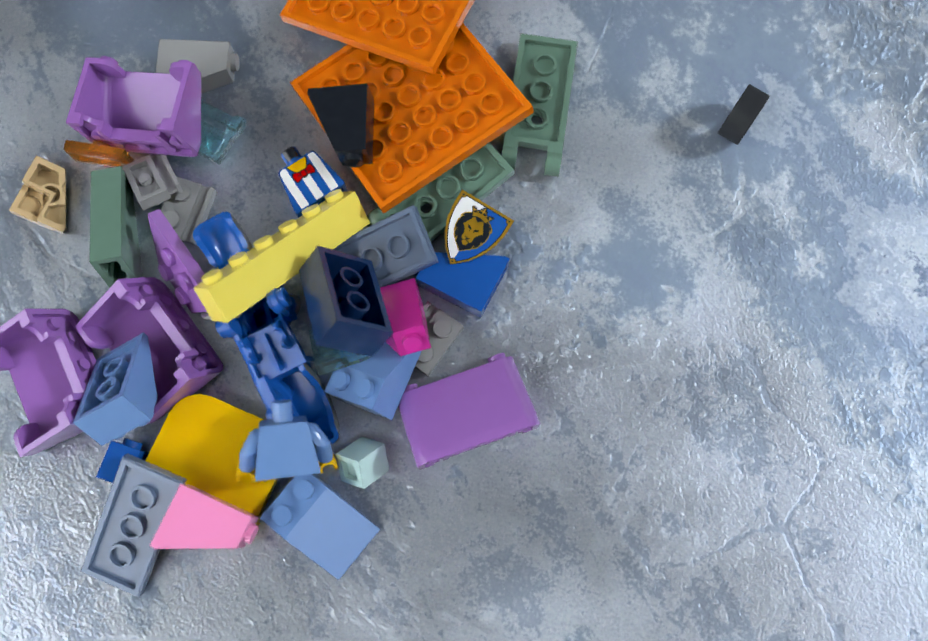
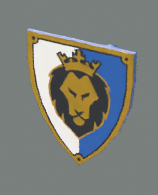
(473, 229)

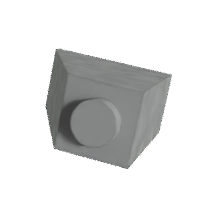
(213, 59)

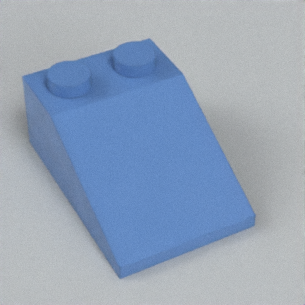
(374, 383)
(119, 392)
(320, 523)

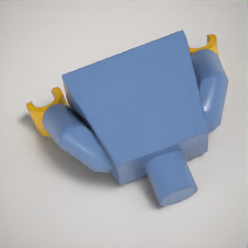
(284, 447)

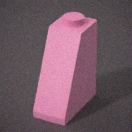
(204, 522)

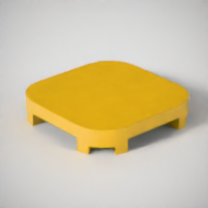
(204, 445)

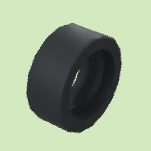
(743, 114)

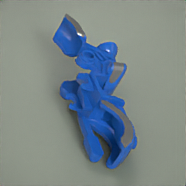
(265, 335)

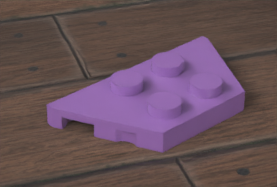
(176, 262)

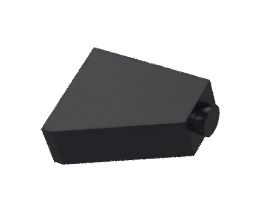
(347, 120)

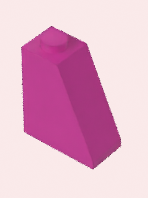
(406, 317)

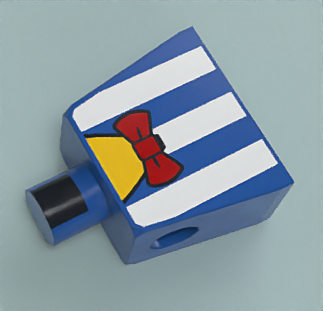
(307, 179)

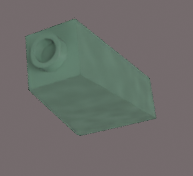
(113, 226)

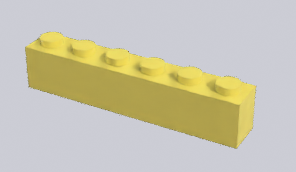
(280, 256)

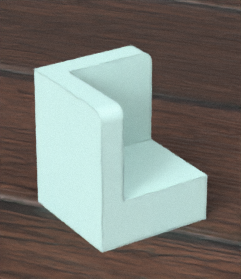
(362, 462)

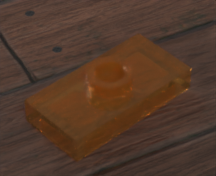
(97, 153)

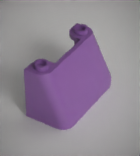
(139, 108)
(178, 350)
(49, 373)
(466, 411)

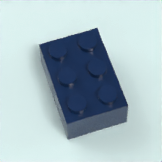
(344, 302)

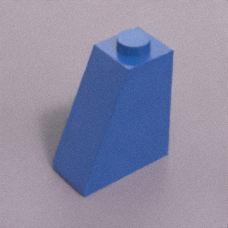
(464, 284)

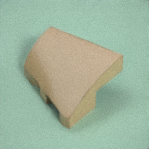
(43, 195)

